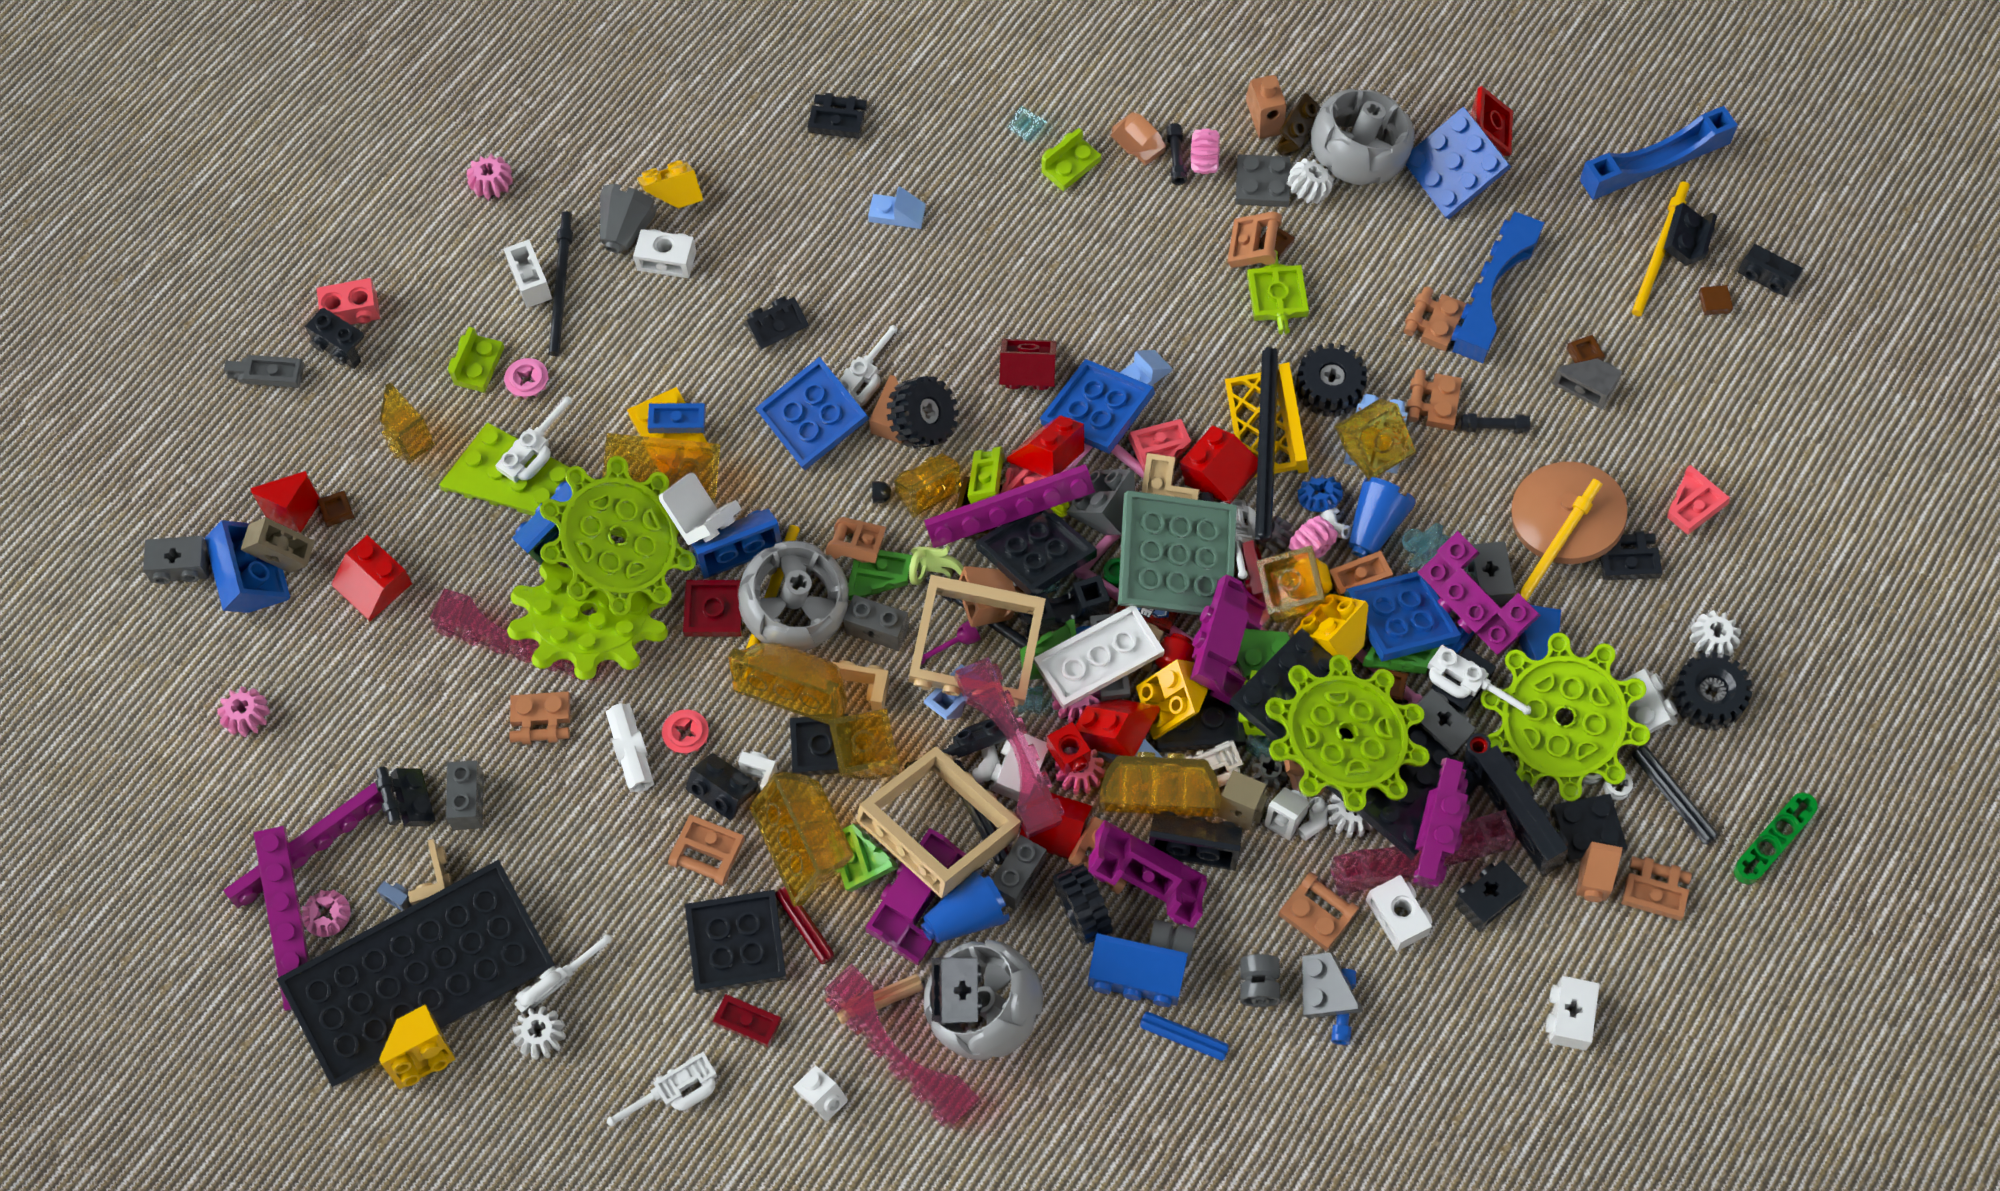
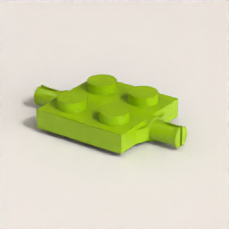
(1278, 294)

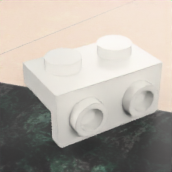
(1653, 708)

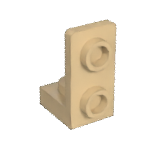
(873, 675)
(443, 880)

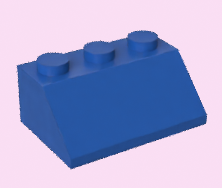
(538, 531)
(737, 543)
(241, 578)
(1137, 970)

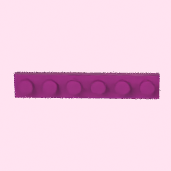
(1009, 506)
(311, 841)
(281, 901)

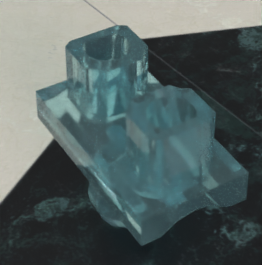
(1423, 544)

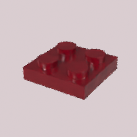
(712, 609)

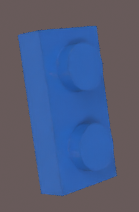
(676, 418)

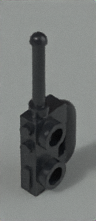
(973, 739)

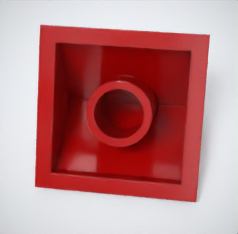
(1494, 119)
(288, 500)
(1063, 838)

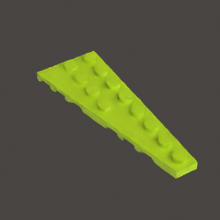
(478, 477)

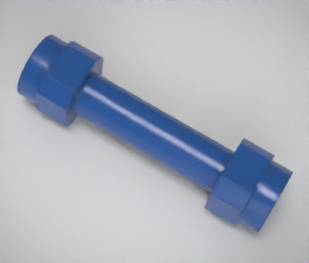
(1341, 1031)

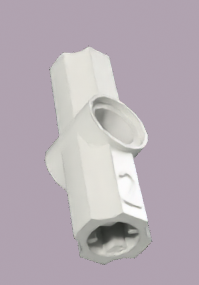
(629, 748)

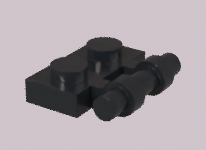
(837, 121)
(1632, 563)
(411, 794)

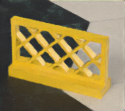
(1288, 412)

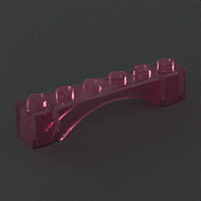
(460, 617)
(984, 692)
(1376, 866)
(944, 1093)

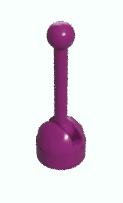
(965, 635)

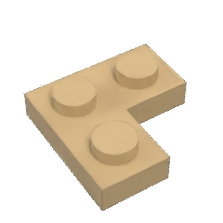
(1159, 478)

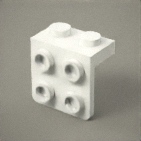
(695, 511)

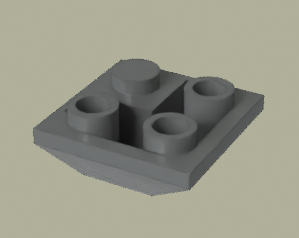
(1104, 507)

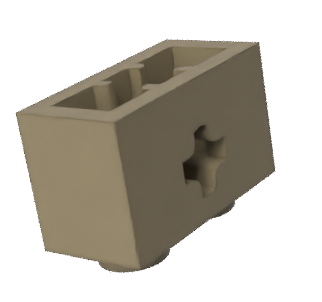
(277, 545)
(1243, 800)

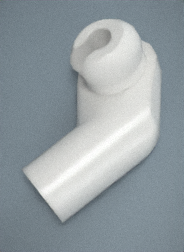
(1343, 530)
(987, 766)
(1317, 819)

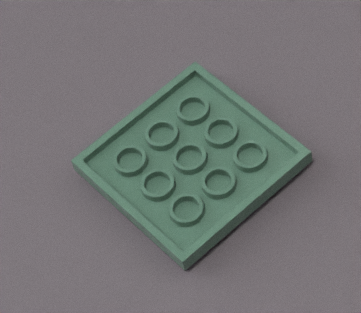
(1174, 551)

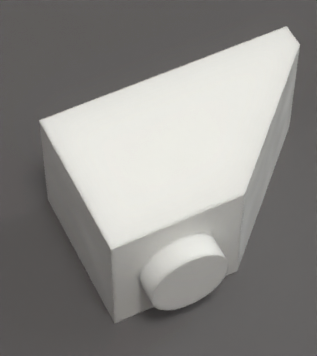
(1286, 812)

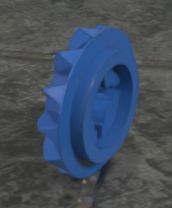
(1321, 501)

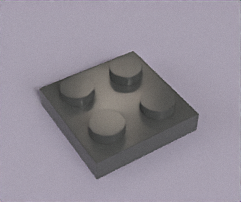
(1262, 180)

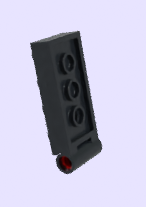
(1507, 792)

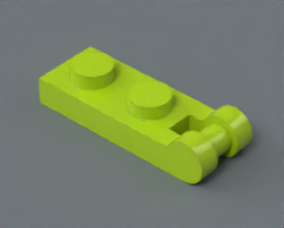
(985, 474)

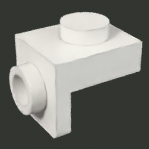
(758, 766)
(821, 1093)

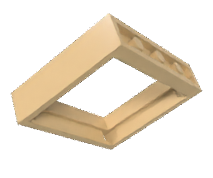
(982, 595)
(910, 851)

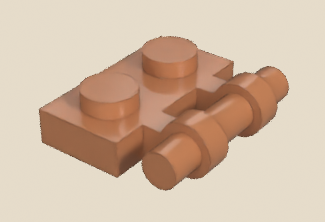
(1443, 321)
(1443, 400)
(539, 710)
(1654, 895)

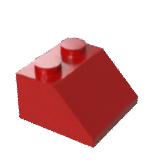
(1051, 447)
(1219, 465)
(370, 578)
(1116, 725)

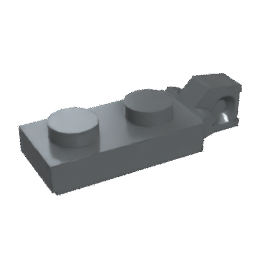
(266, 371)

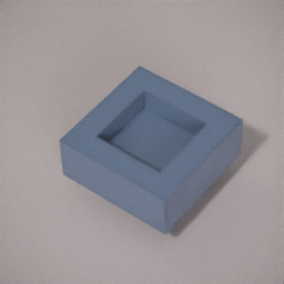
(395, 895)

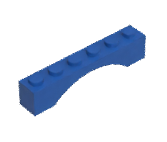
(1620, 170)
(1479, 328)

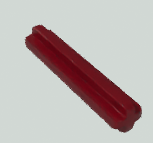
(806, 927)

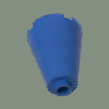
(1377, 515)
(966, 910)

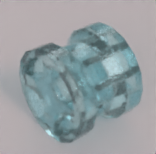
(1033, 700)

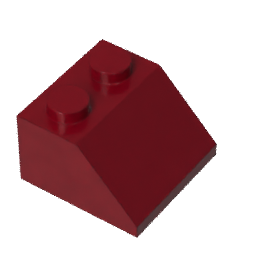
(1027, 363)

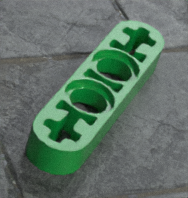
(1775, 838)

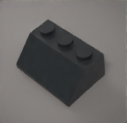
(1196, 840)

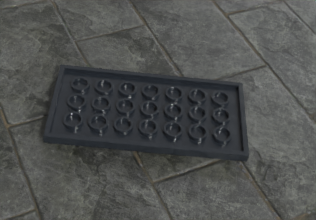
(1394, 819)
(439, 953)

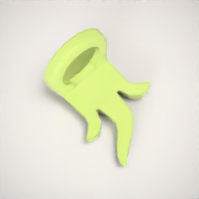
(932, 560)

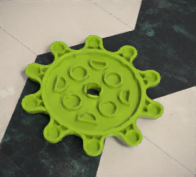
(586, 540)
(581, 638)
(1363, 707)
(1598, 709)

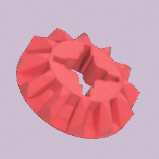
(682, 720)

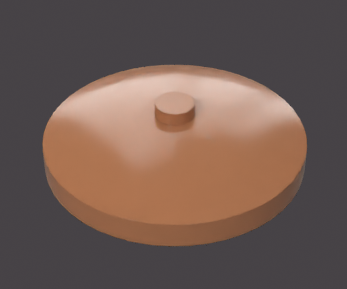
(1546, 501)

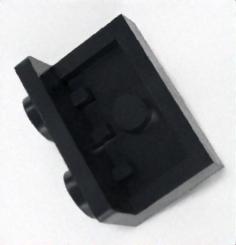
(335, 337)
(720, 785)

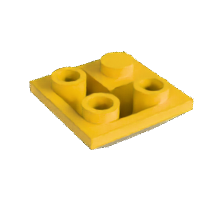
(673, 185)
(1338, 625)
(1174, 694)
(415, 1048)

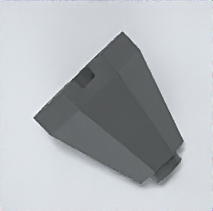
(623, 216)

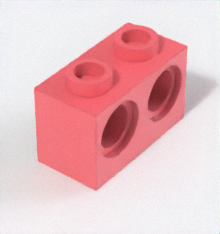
(348, 297)

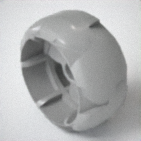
(1358, 155)
(794, 560)
(1008, 1020)

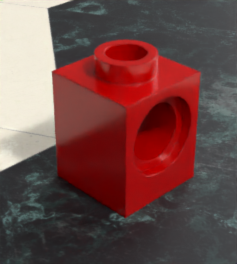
(1069, 737)

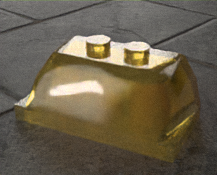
(789, 680)
(1160, 784)
(800, 833)

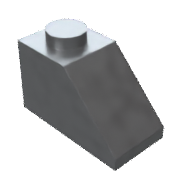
(1589, 380)

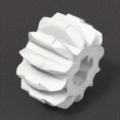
(1310, 181)
(1704, 631)
(1345, 820)
(550, 1033)

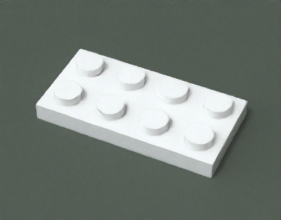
(1098, 656)

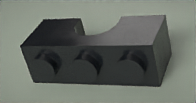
(1084, 600)

